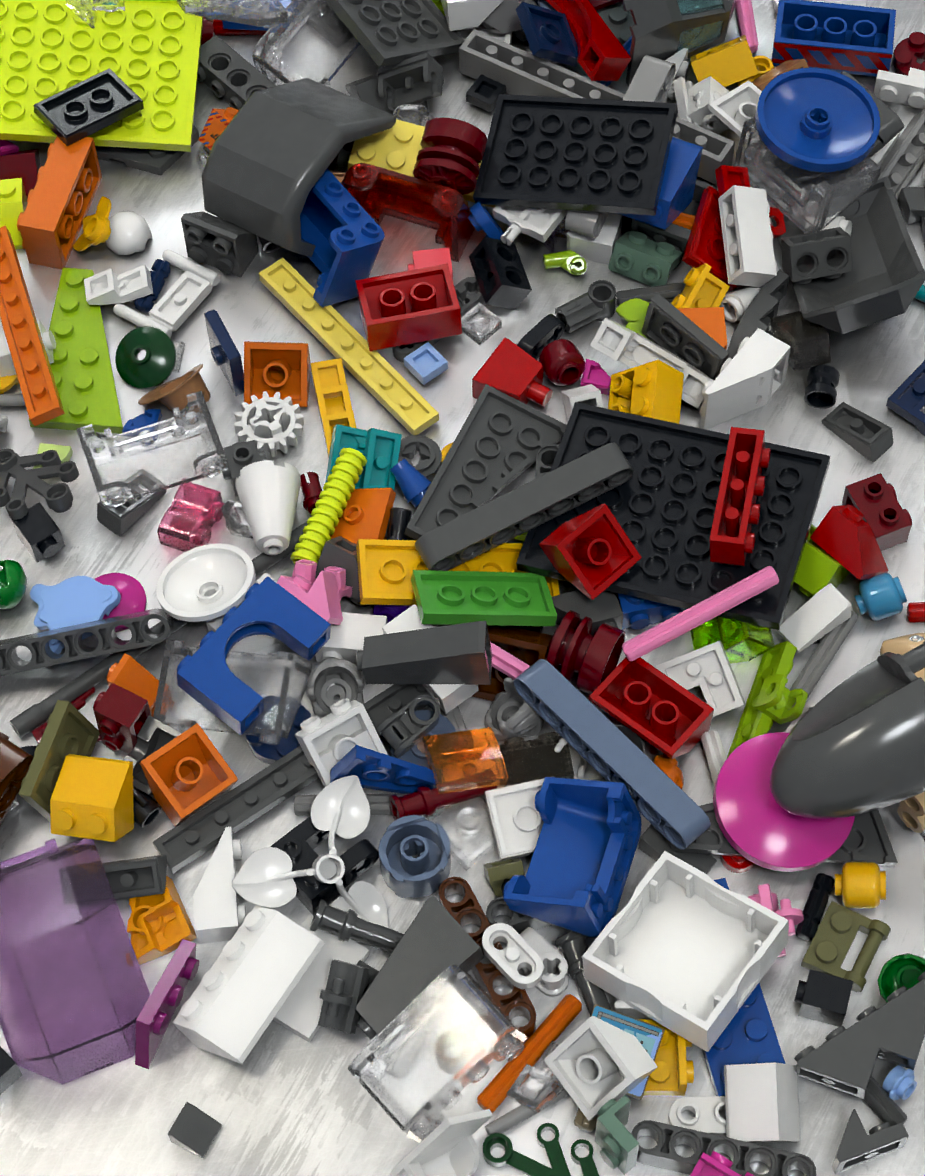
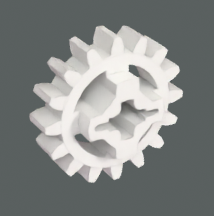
(268, 421)

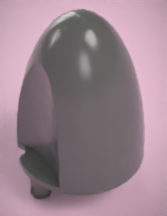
(857, 744)

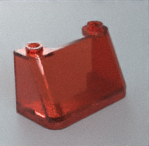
(412, 200)

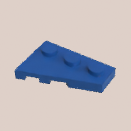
(382, 771)

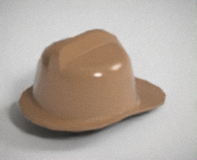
(174, 392)

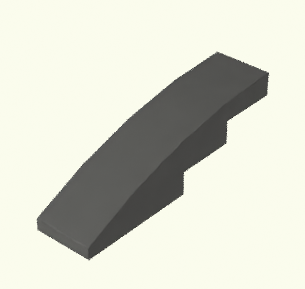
(760, 311)

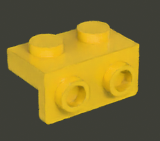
(701, 289)

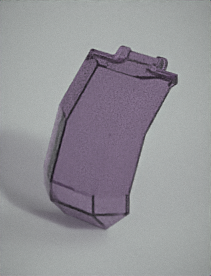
(65, 964)

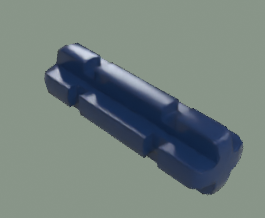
(160, 272)

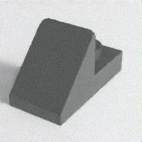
(859, 1147)

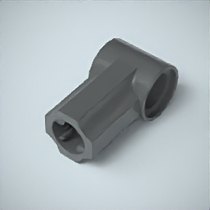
(591, 306)

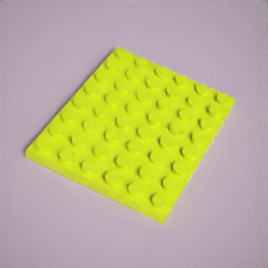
(146, 46)

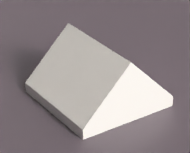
(762, 1102)

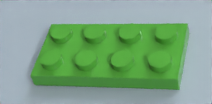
(483, 596)

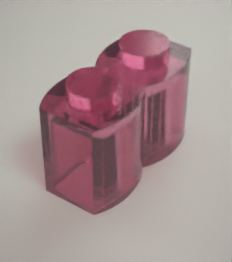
(190, 517)

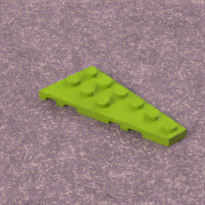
(81, 360)

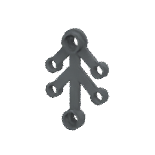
(57, 495)

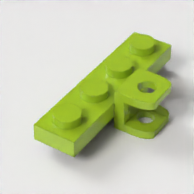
(769, 697)

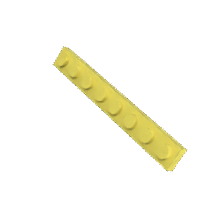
(349, 345)

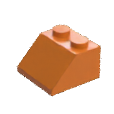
(187, 774)

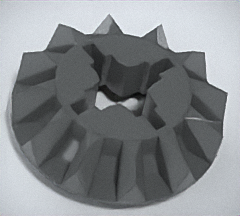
(428, 451)

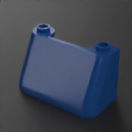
(579, 855)

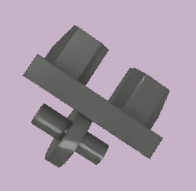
(342, 994)

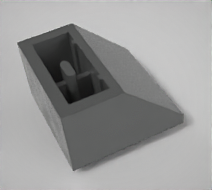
(218, 243)

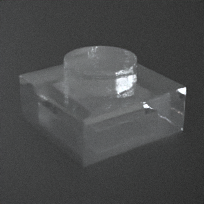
(480, 323)
(236, 519)

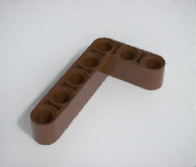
(487, 975)

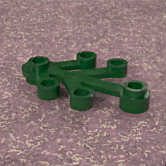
(553, 1150)

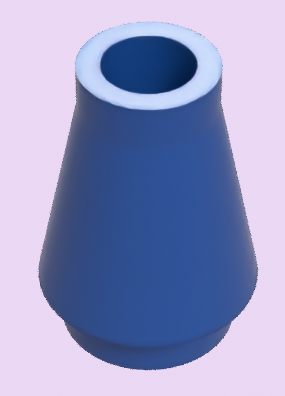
(411, 482)

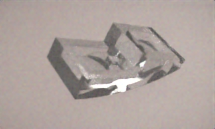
(536, 1085)

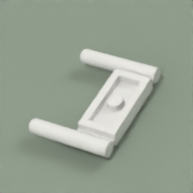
(179, 300)

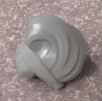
(333, 678)
(511, 715)

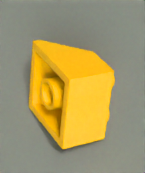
(726, 63)
(93, 798)

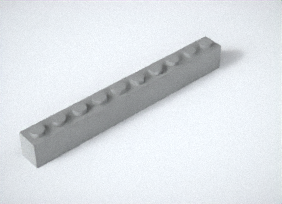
(538, 77)

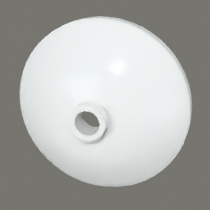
(205, 582)

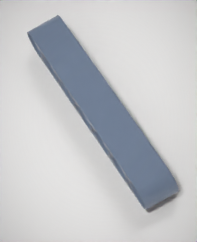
(612, 753)

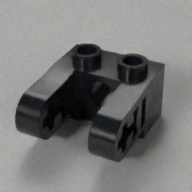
(300, 845)

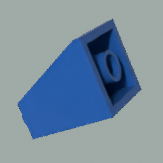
(677, 184)

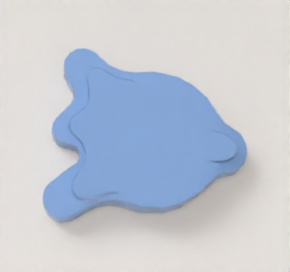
(72, 603)

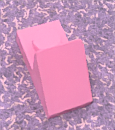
(320, 596)

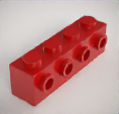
(737, 496)

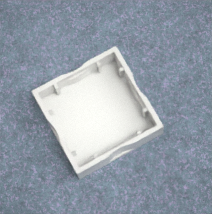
(686, 951)

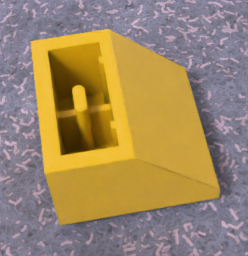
(648, 391)

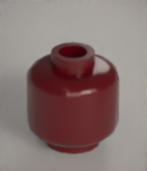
(562, 362)

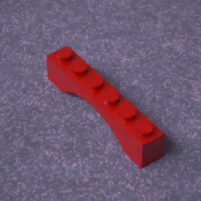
(598, 48)

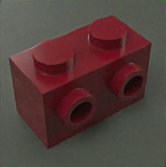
(880, 510)
(120, 717)

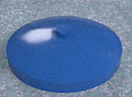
(817, 119)

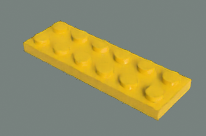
(388, 565)

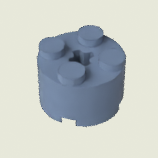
(411, 875)

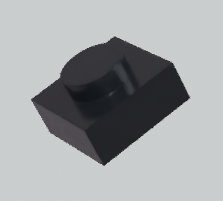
(485, 93)

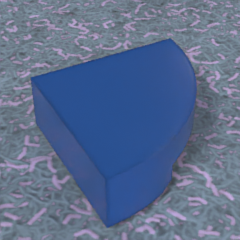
(149, 417)

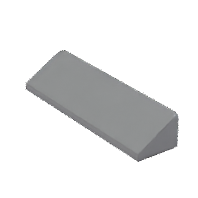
(906, 155)

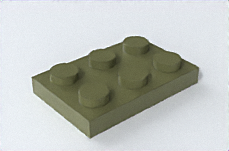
(65, 734)

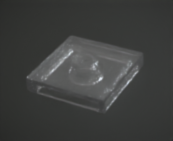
(468, 830)

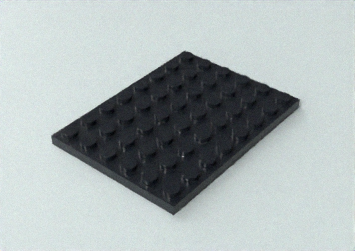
(672, 507)

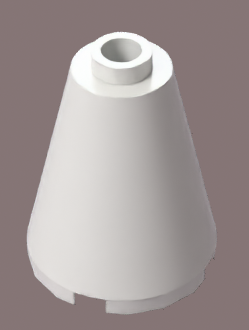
(269, 503)

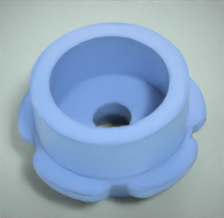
(900, 1083)

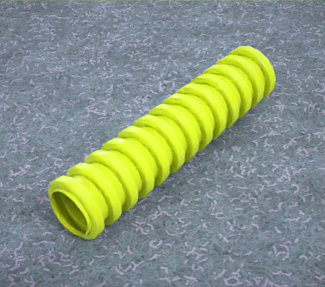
(330, 505)

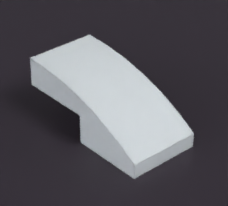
(109, 288)

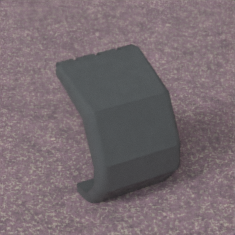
(279, 152)

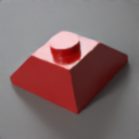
(850, 542)
(591, 550)

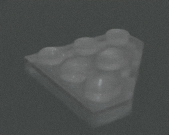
(249, 12)

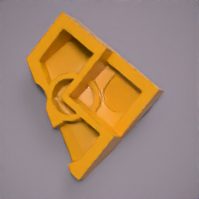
(158, 924)

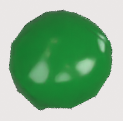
(12, 584)
(900, 972)

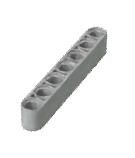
(648, 85)

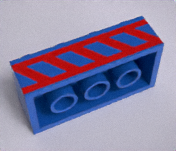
(834, 36)

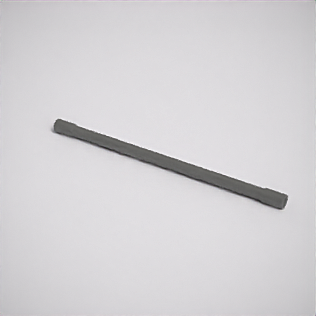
(40, 712)

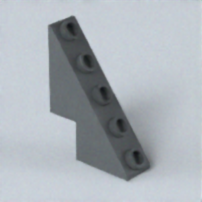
(886, 1033)

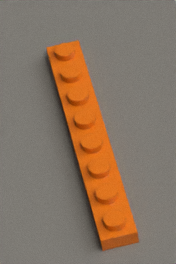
(25, 338)

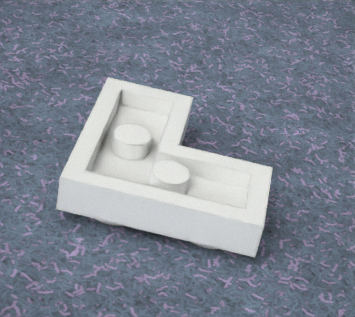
(709, 670)

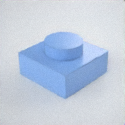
(425, 363)

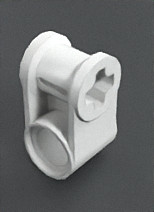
(551, 958)

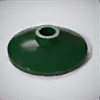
(156, 365)

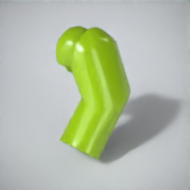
(566, 260)

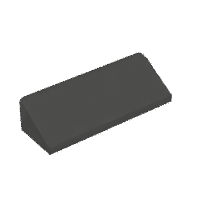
(137, 876)

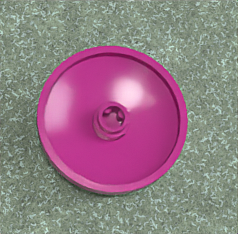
(756, 822)

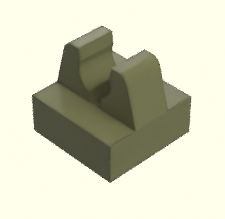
(500, 870)

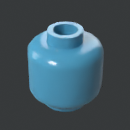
(880, 596)

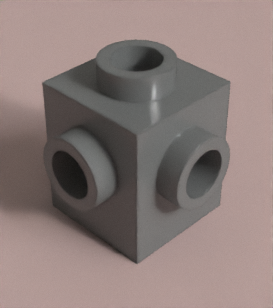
(239, 456)

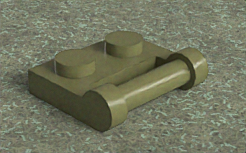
(835, 939)

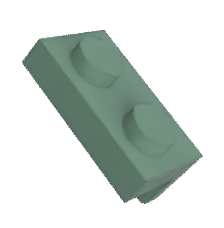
(644, 259)
(611, 1135)

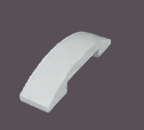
(637, 350)

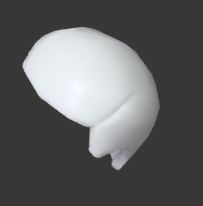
(128, 233)

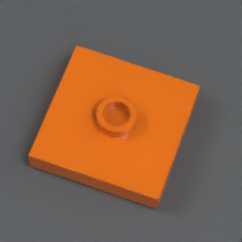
(366, 514)

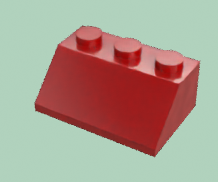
(409, 307)
(654, 707)

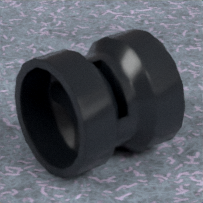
(821, 387)

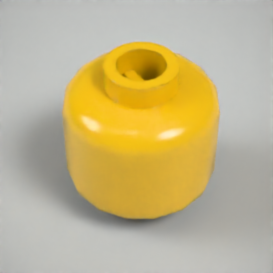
(861, 885)

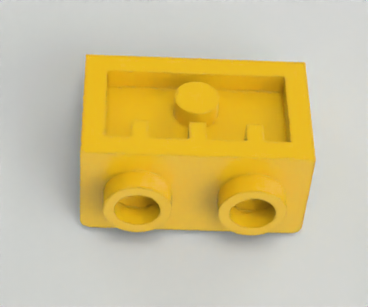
(673, 1069)

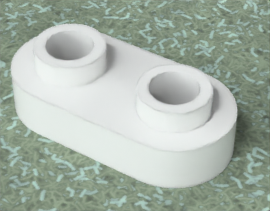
(513, 957)
(705, 1111)

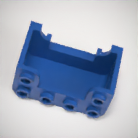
(344, 239)

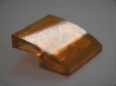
(465, 760)

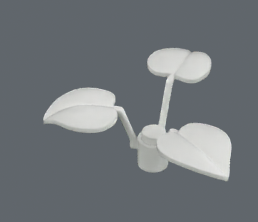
(268, 872)

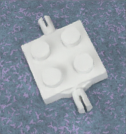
(531, 221)

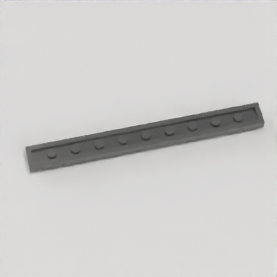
(263, 790)

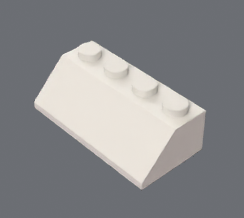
(247, 984)

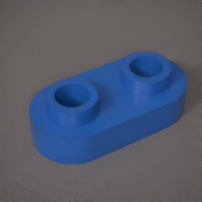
(483, 220)

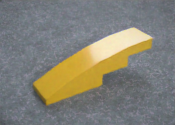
(332, 396)

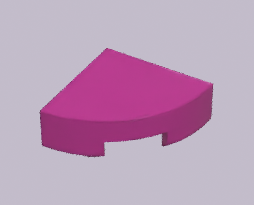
(596, 376)

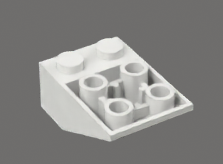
(745, 380)

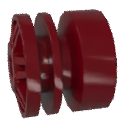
(451, 154)
(578, 651)

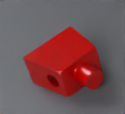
(514, 374)

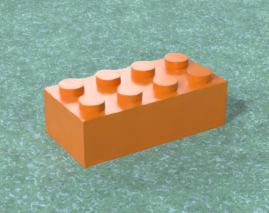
(59, 202)

